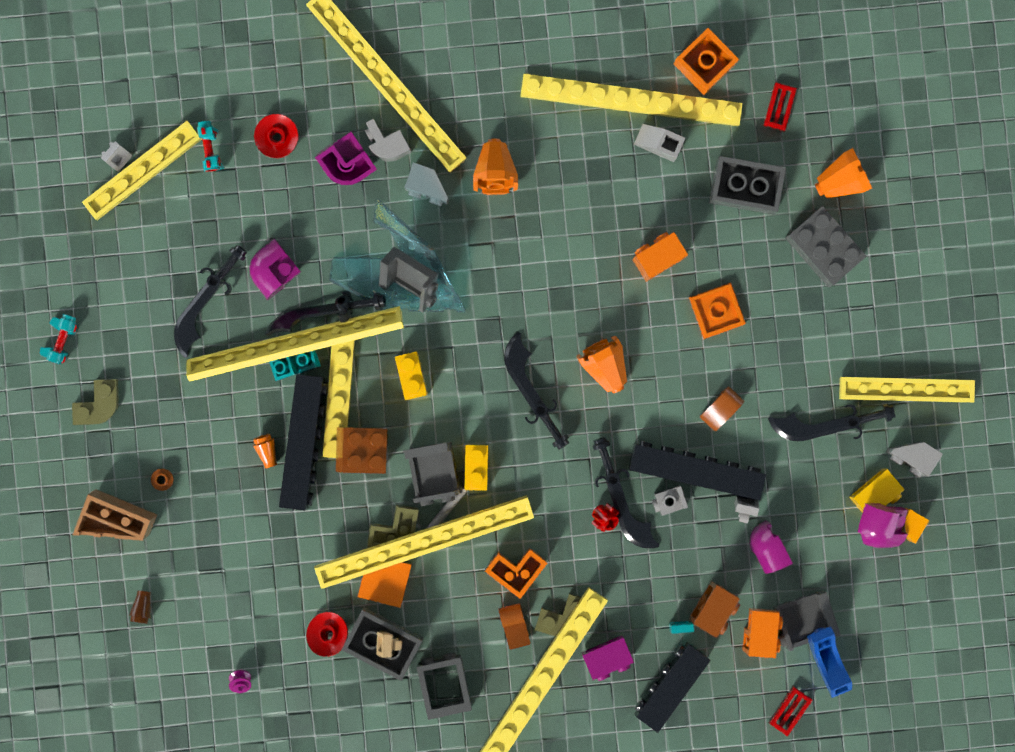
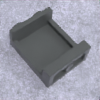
(410, 275)
(433, 473)
(803, 617)

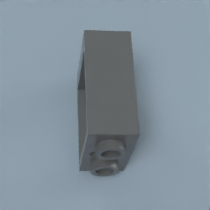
(451, 707)

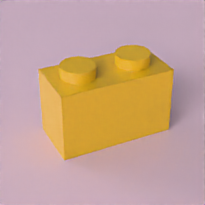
(411, 375)
(476, 467)
(881, 489)

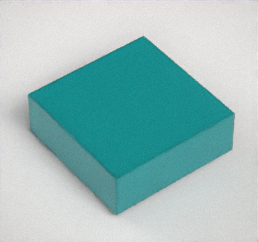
(681, 627)

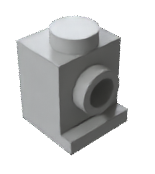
(678, 500)

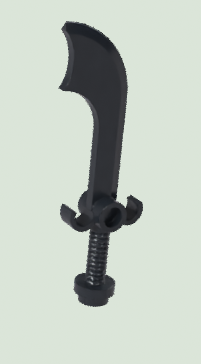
(343, 305)
(185, 329)
(515, 360)
(794, 430)
(635, 531)

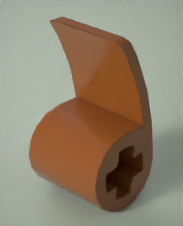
(722, 408)
(514, 626)

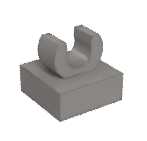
(116, 156)
(746, 507)

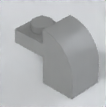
(388, 148)

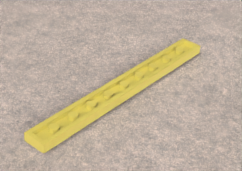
(387, 83)
(631, 100)
(294, 343)
(424, 542)
(546, 672)

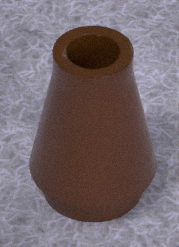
(141, 608)

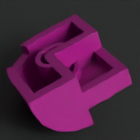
(345, 161)
(272, 269)
(882, 525)
(768, 548)

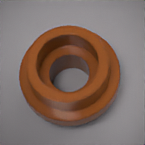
(169, 479)

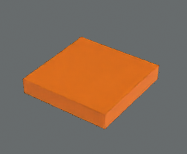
(717, 310)
(386, 584)

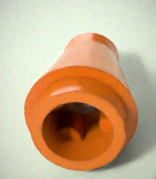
(265, 449)

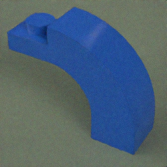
(829, 662)

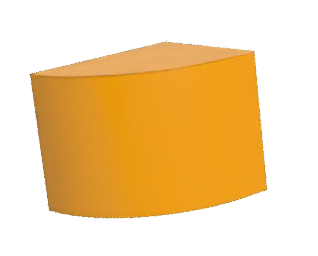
(914, 525)

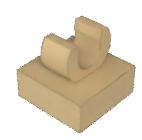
(386, 644)

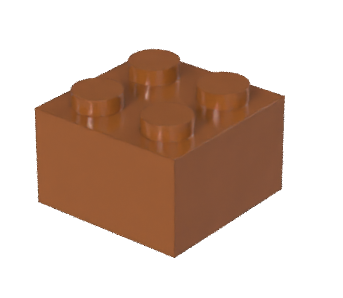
(361, 450)
(714, 609)

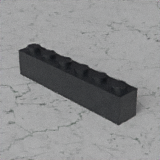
(302, 442)
(697, 472)

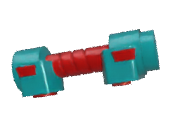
(209, 133)
(66, 326)

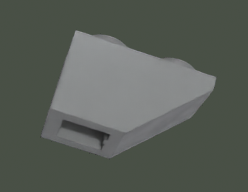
(659, 141)
(425, 183)
(918, 456)

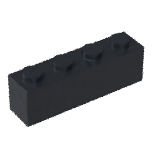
(671, 687)

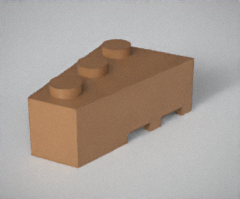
(114, 518)

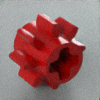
(605, 517)

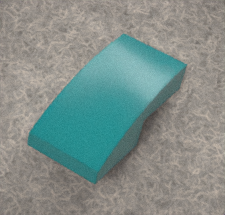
(294, 365)

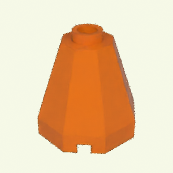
(495, 169)
(843, 177)
(605, 364)

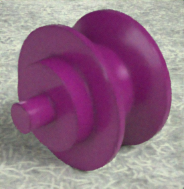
(239, 681)

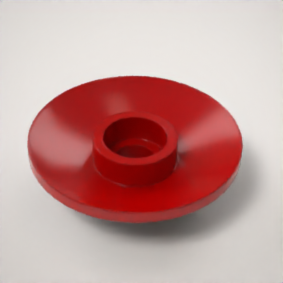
(273, 125)
(318, 633)

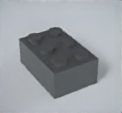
(747, 185)
(825, 247)
(363, 643)

